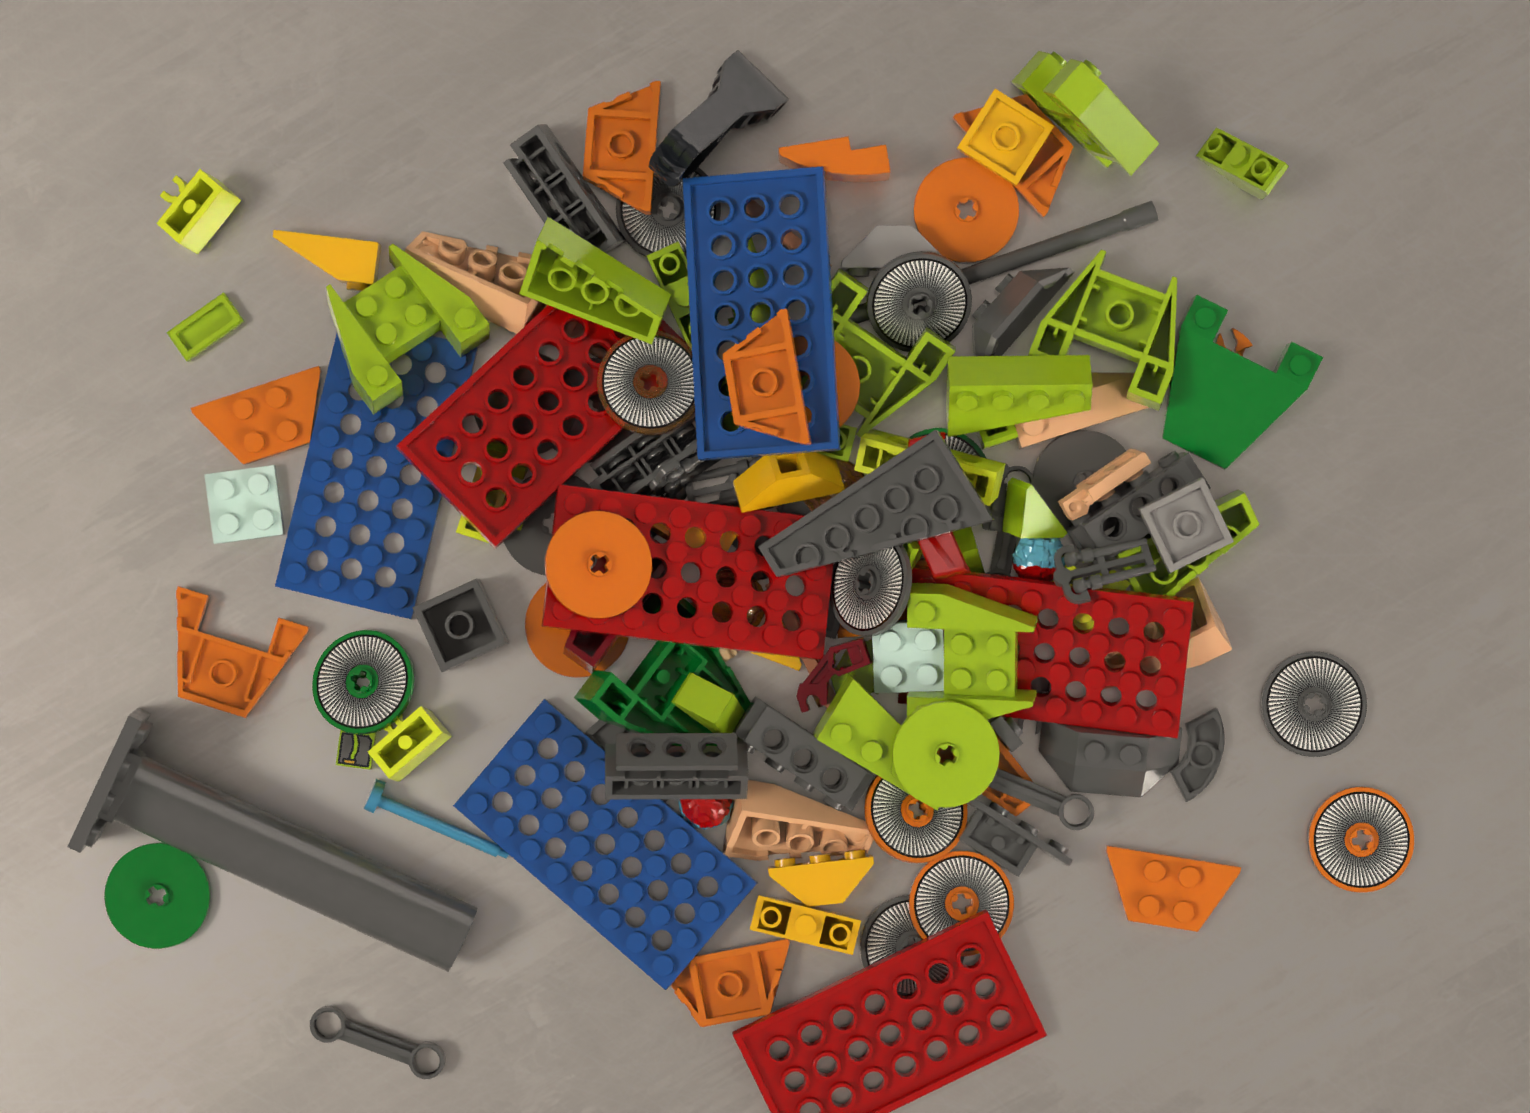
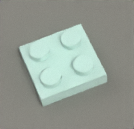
(244, 504)
(908, 659)

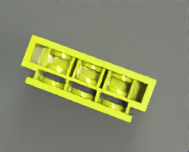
(879, 447)

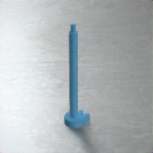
(377, 799)

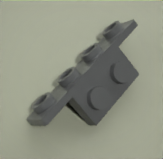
(1004, 841)

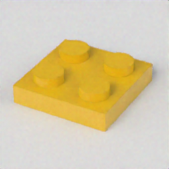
(1005, 137)

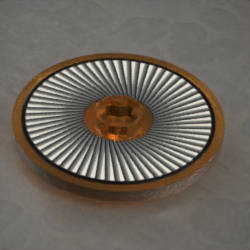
(624, 393)

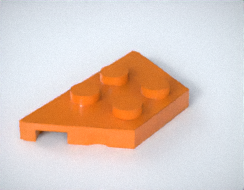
(620, 145)
(1047, 167)
(767, 382)
(265, 417)
(1168, 888)
(732, 982)

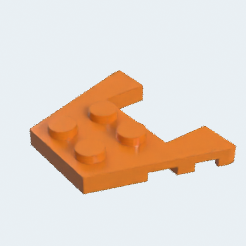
(224, 671)

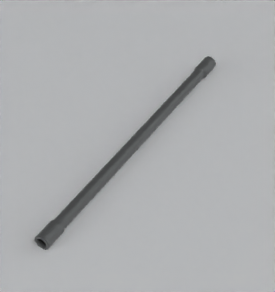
(1126, 220)

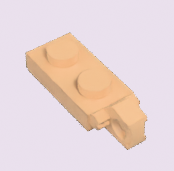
(1102, 483)

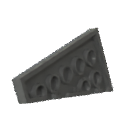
(898, 503)

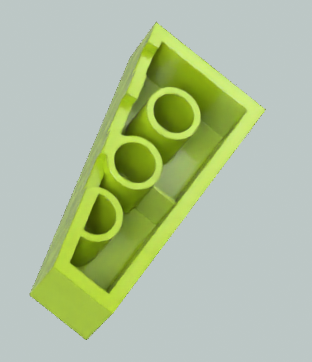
(1240, 522)
(861, 730)

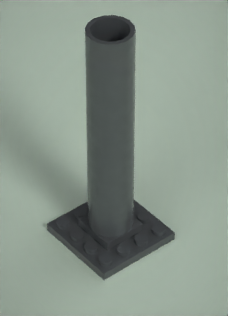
(270, 852)

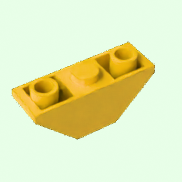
(786, 480)
(822, 879)
(805, 924)

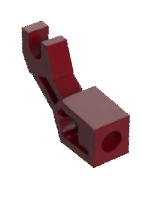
(818, 679)

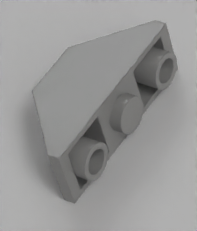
(882, 246)

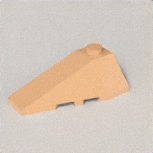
(483, 275)
(1107, 403)
(1207, 633)
(786, 822)

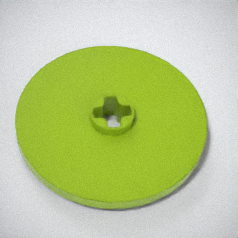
(954, 780)

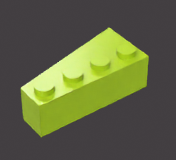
(592, 284)
(1014, 390)

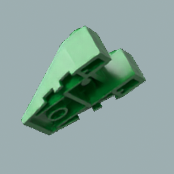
(1221, 398)
(646, 698)

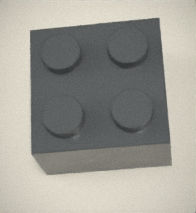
(460, 625)

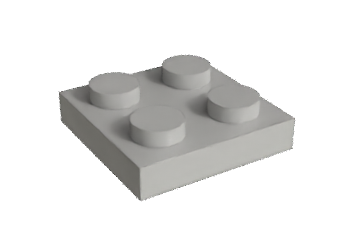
(1185, 525)

